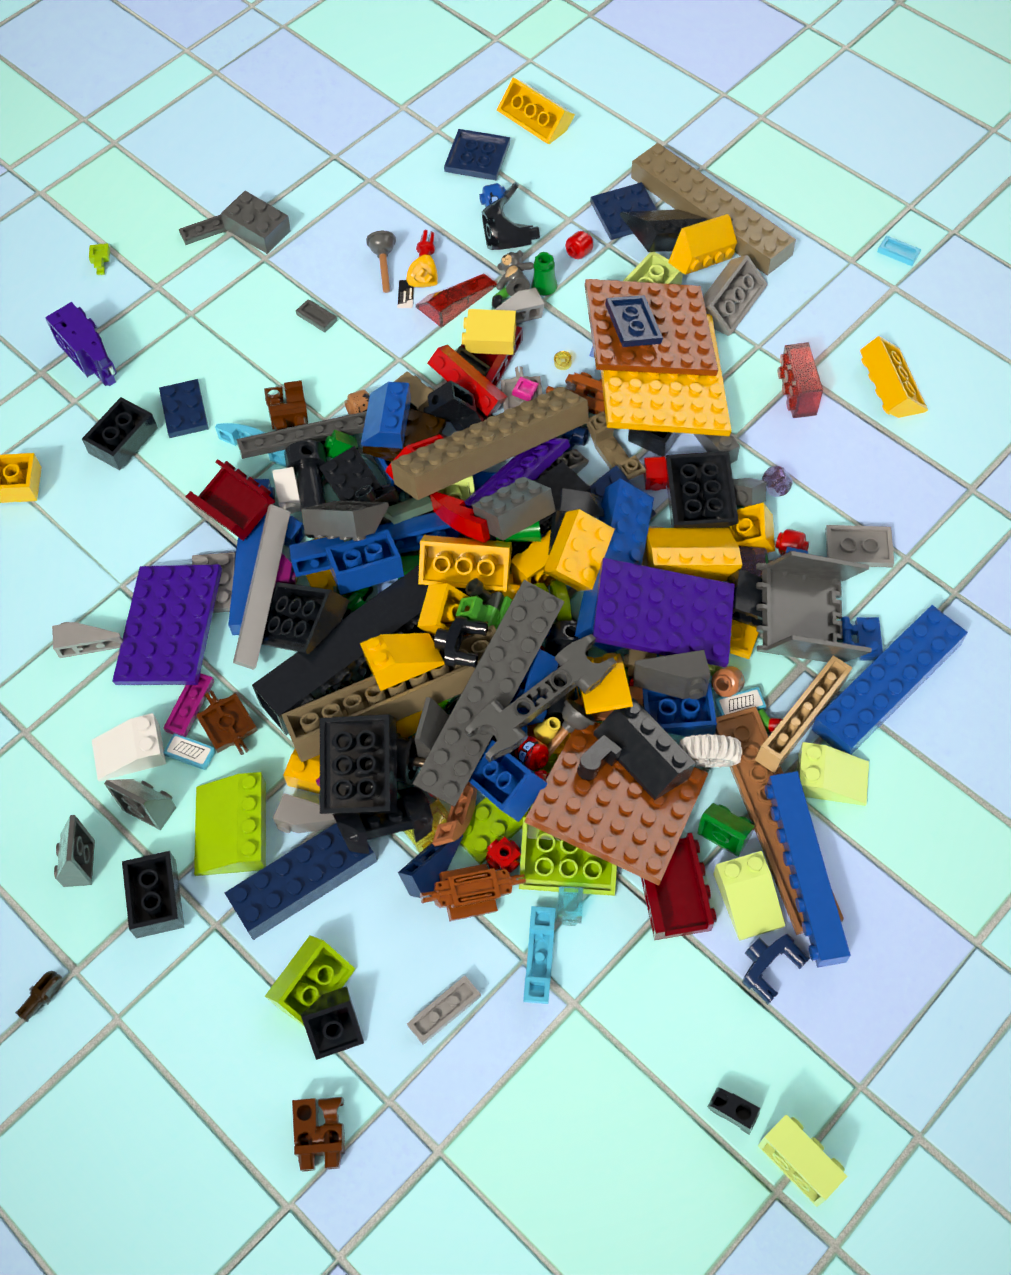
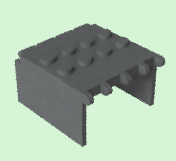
(803, 608)

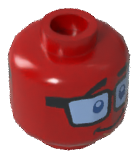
(532, 753)

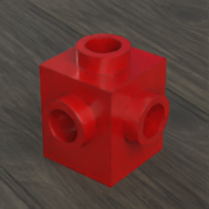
(499, 862)

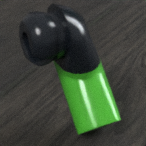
(499, 297)

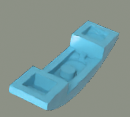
(230, 432)
(539, 955)

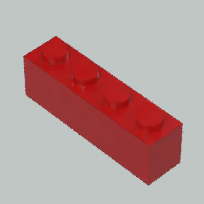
(457, 369)

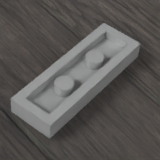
(444, 1010)

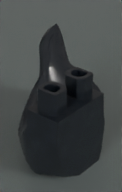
(500, 231)

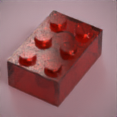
(800, 380)

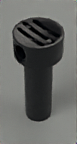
(306, 459)
(561, 635)

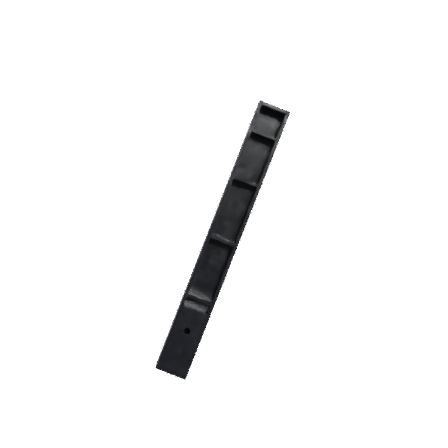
(396, 610)

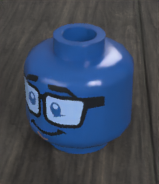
(491, 193)

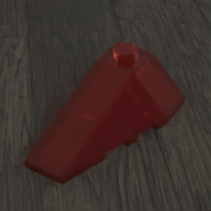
(452, 301)

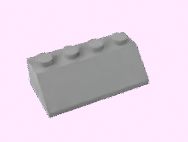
(733, 294)

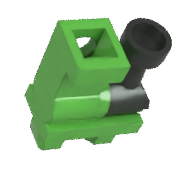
(483, 604)

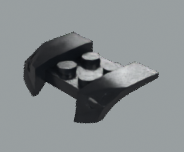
(570, 501)
(412, 813)

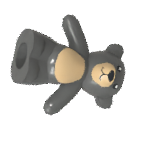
(513, 275)

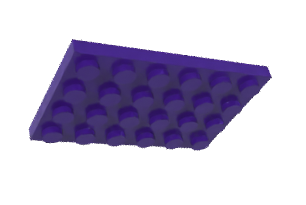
(663, 611)
(168, 625)

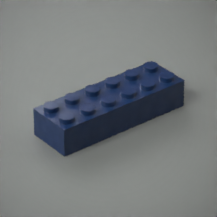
(296, 881)

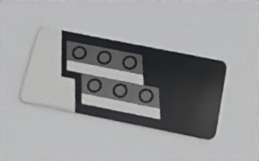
(405, 295)

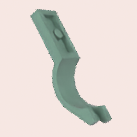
(407, 510)

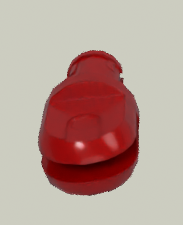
(426, 247)

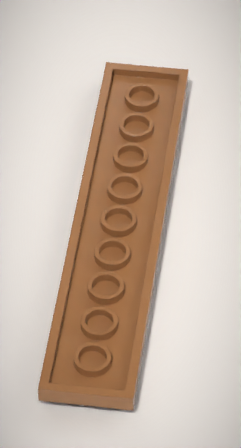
(751, 782)

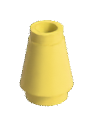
(547, 730)

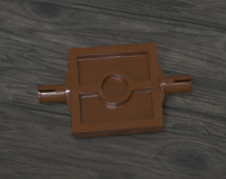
(226, 722)

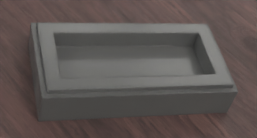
(316, 315)

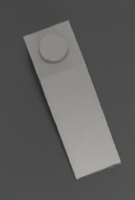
(526, 303)
(80, 639)
(300, 816)

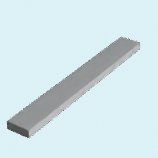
(261, 587)

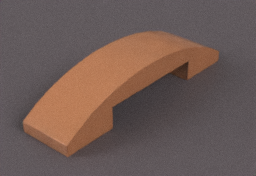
(458, 817)

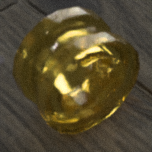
(562, 365)

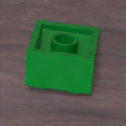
(725, 828)

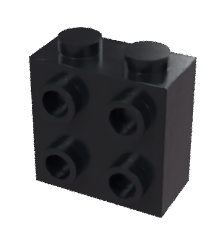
(746, 597)

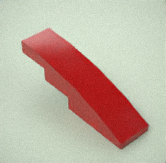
(459, 517)

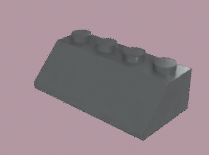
(343, 519)

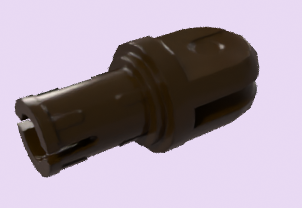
(40, 994)

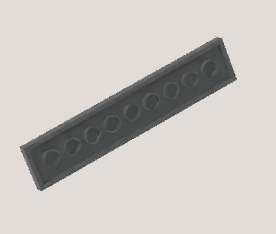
(494, 678)

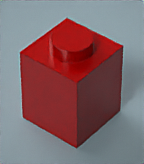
(656, 473)

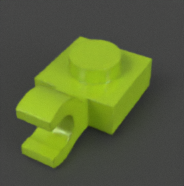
(98, 255)

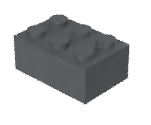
(256, 222)
(515, 507)

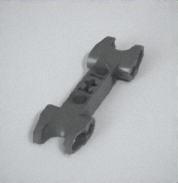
(507, 722)

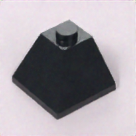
(332, 1024)

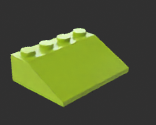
(230, 825)
(555, 863)

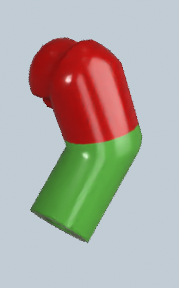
(769, 723)

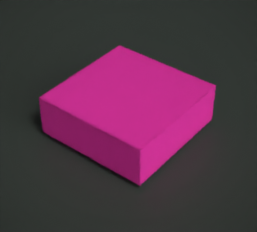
(525, 389)

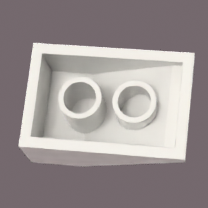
(129, 748)

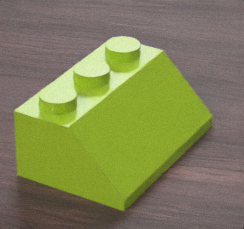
(308, 976)

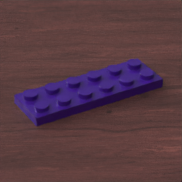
(526, 464)

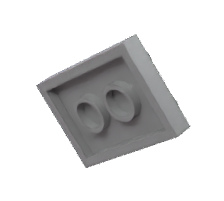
(860, 544)
(227, 563)

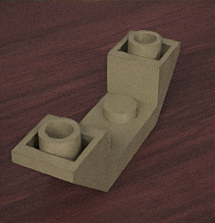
(610, 449)

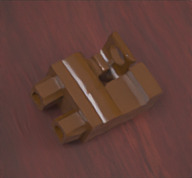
(286, 414)
(317, 1140)

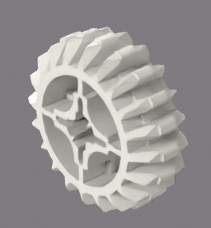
(712, 750)

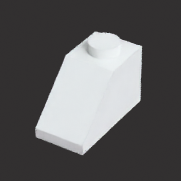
(287, 489)

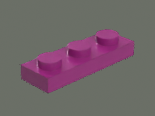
(188, 706)

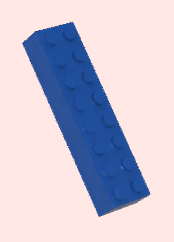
(629, 513)
(889, 681)

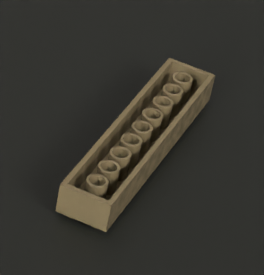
(695, 193)
(489, 442)
(367, 699)

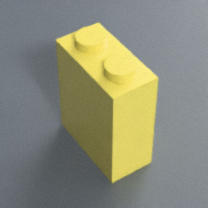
(489, 331)

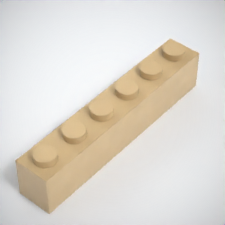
(803, 714)

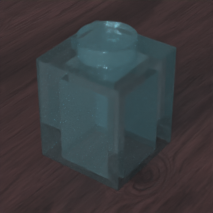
(570, 905)

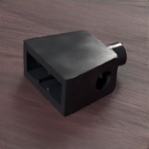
(450, 402)

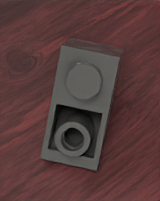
(749, 491)

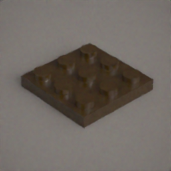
(419, 427)

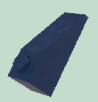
(425, 868)

